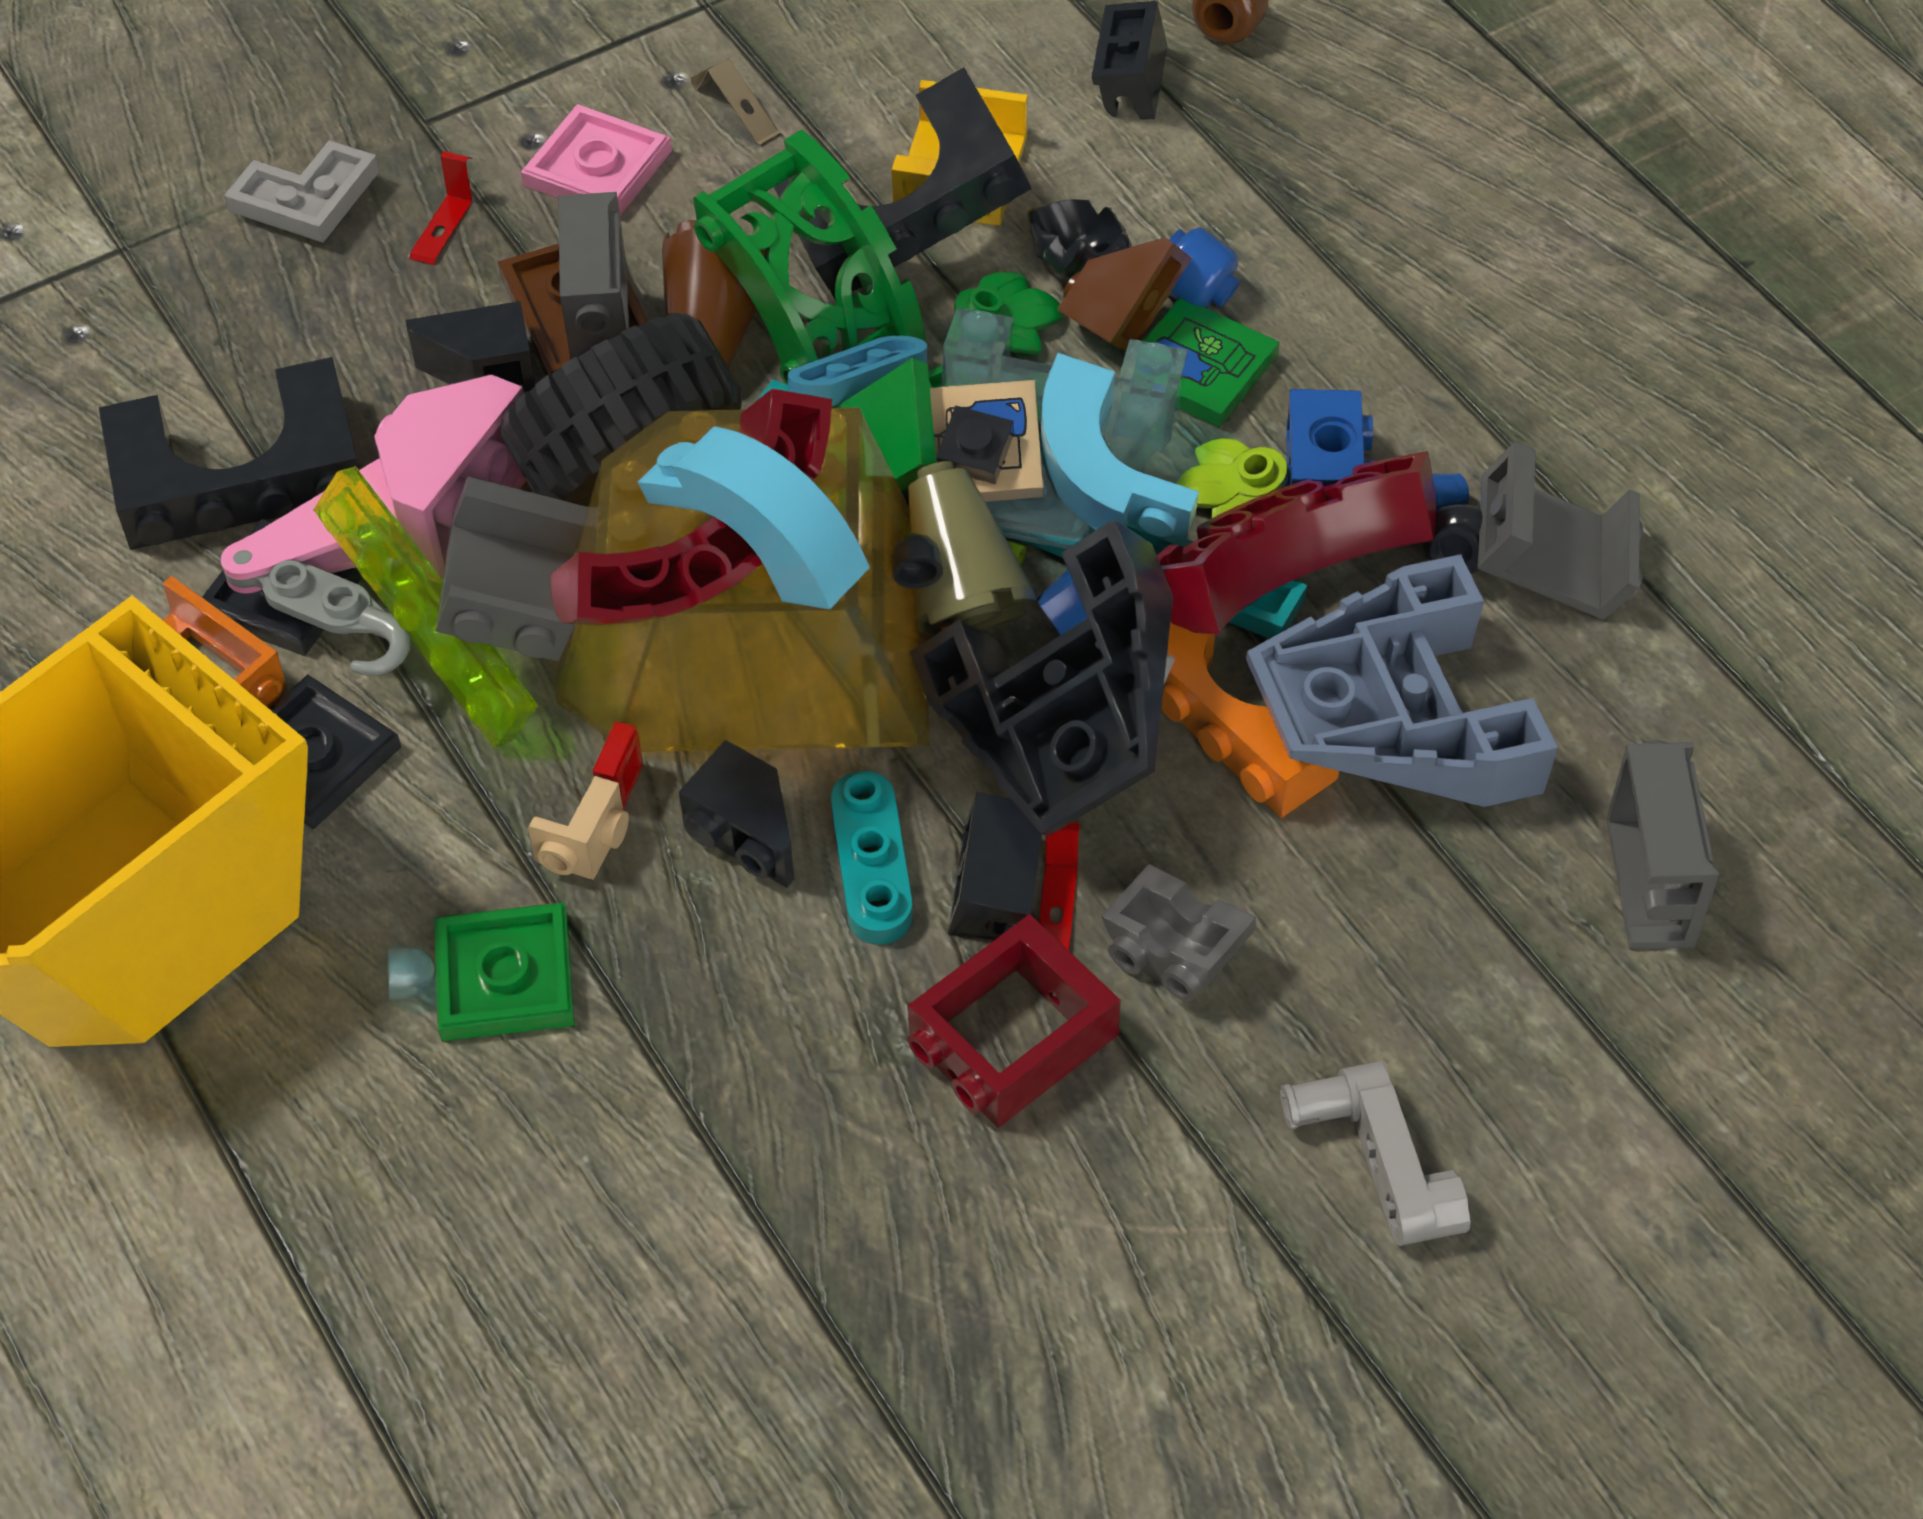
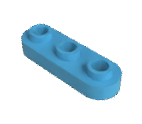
(855, 368)

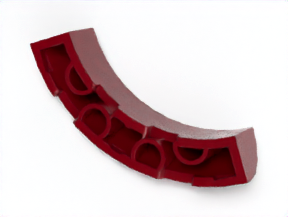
(1294, 534)
(709, 559)

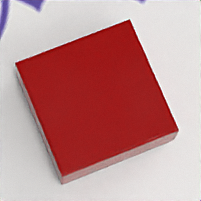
(621, 759)

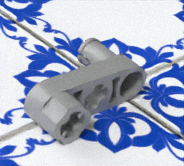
(1413, 1204)

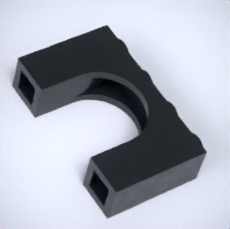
(970, 180)
(172, 500)

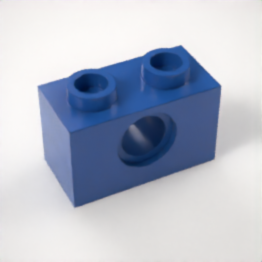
(1326, 435)

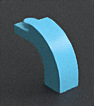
(1086, 471)
(769, 505)

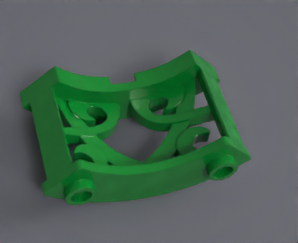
(814, 184)

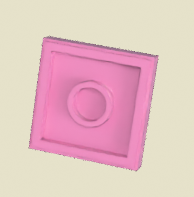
(596, 156)

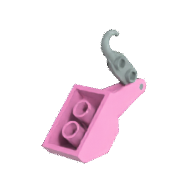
(422, 467)

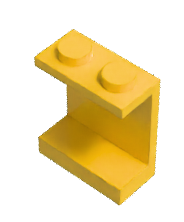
(911, 171)

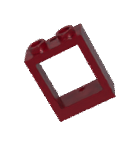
(1058, 977)

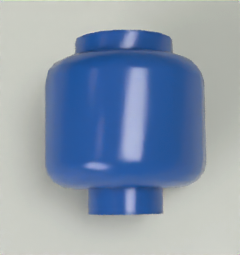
(1210, 272)

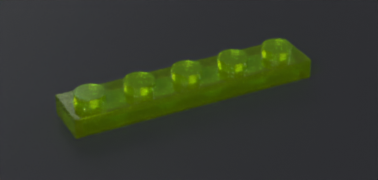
(412, 595)

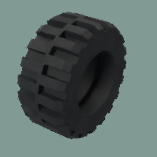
(610, 396)

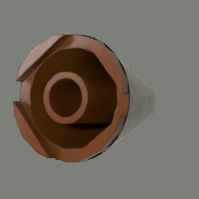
(705, 289)

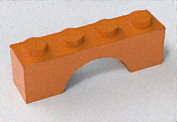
(1235, 730)

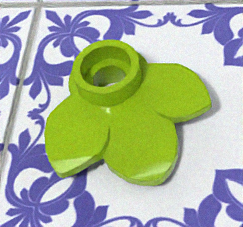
(1227, 474)

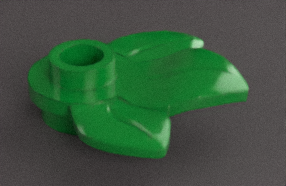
(1009, 296)

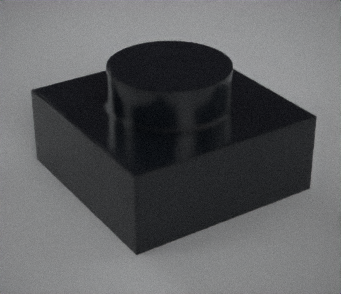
(976, 443)

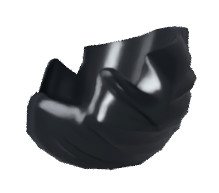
(1072, 233)

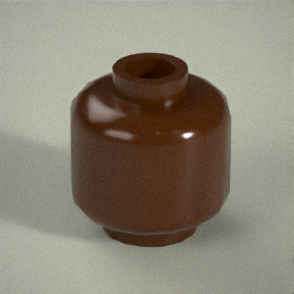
(1228, 19)

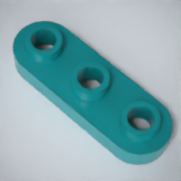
(875, 874)

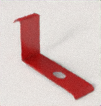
(449, 212)
(1060, 881)

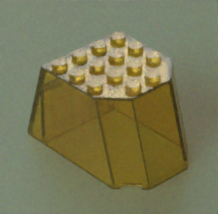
(745, 659)

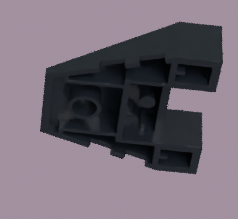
(1078, 711)

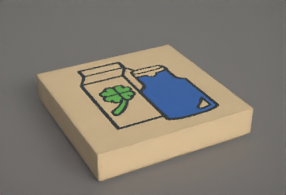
(1009, 400)

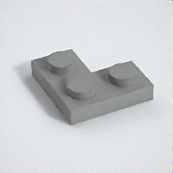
(305, 202)

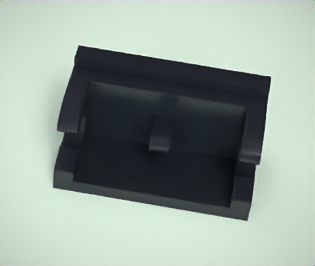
(1130, 56)
(994, 869)

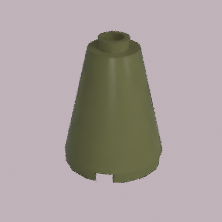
(980, 571)

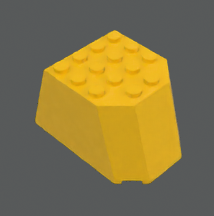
(138, 832)

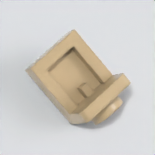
(588, 837)

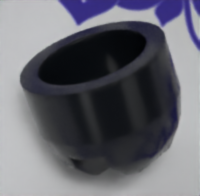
(916, 561)

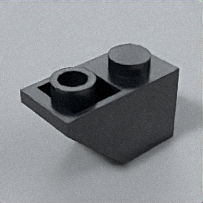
(473, 345)
(740, 810)

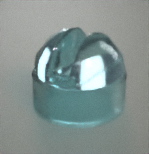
(408, 973)

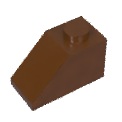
(1124, 290)

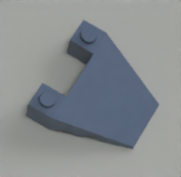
(1374, 703)

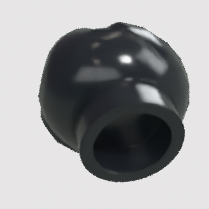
(1456, 535)

